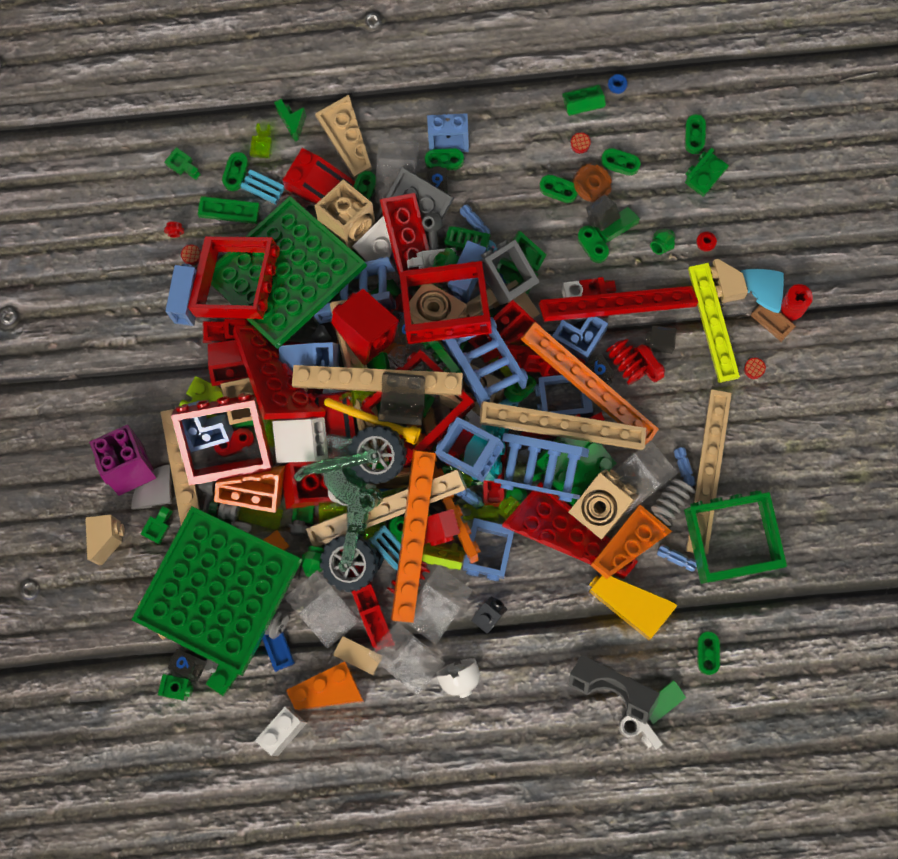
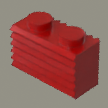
(441, 528)

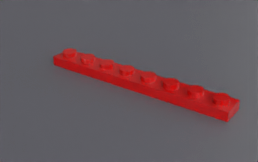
(618, 303)

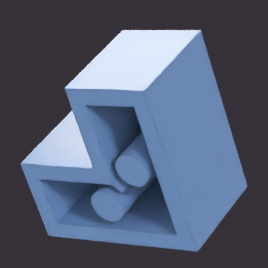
(583, 341)
(206, 432)

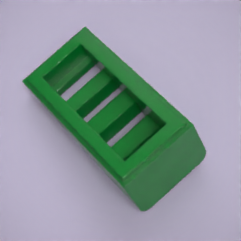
(455, 236)

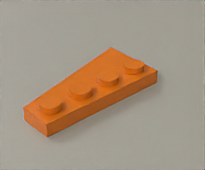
(631, 540)

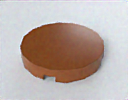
(592, 182)

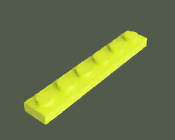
(713, 323)

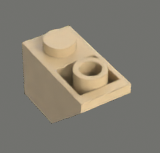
(729, 282)

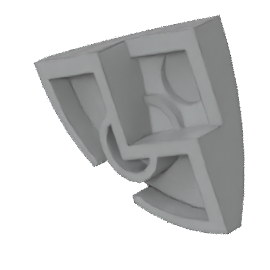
(154, 492)

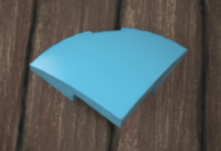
(766, 287)

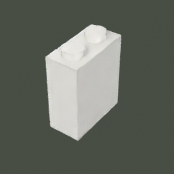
(300, 440)
(280, 731)

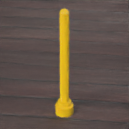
(411, 433)

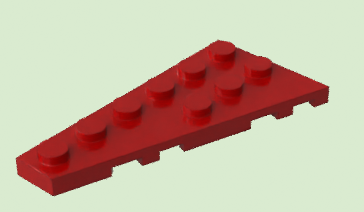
(272, 379)
(550, 523)

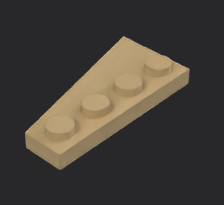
(343, 131)

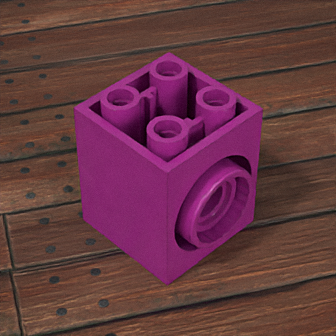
(122, 460)

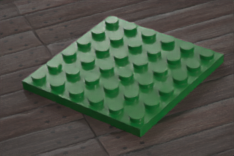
(307, 275)
(217, 590)

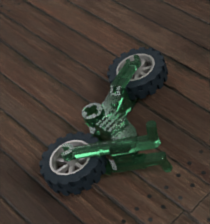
(354, 495)

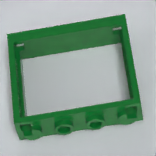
(770, 527)

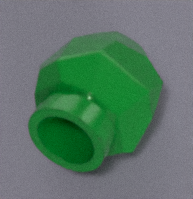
(663, 241)
(311, 560)

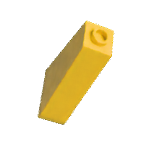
(634, 605)

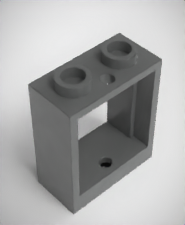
(495, 281)

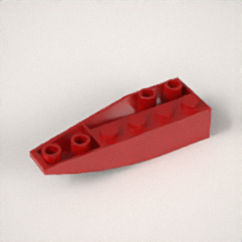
(226, 361)

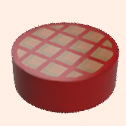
(580, 143)
(191, 254)
(754, 368)

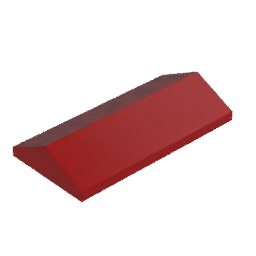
(404, 228)

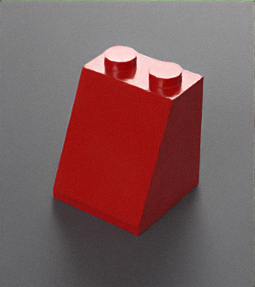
(365, 325)

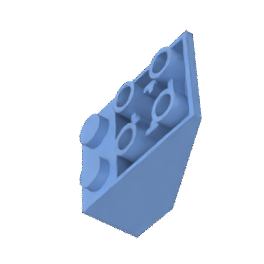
(310, 354)

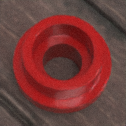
(174, 229)
(706, 246)

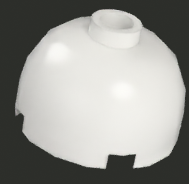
(459, 678)

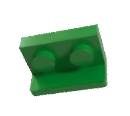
(706, 172)

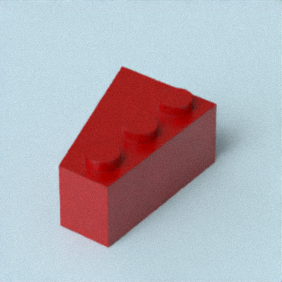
(511, 325)

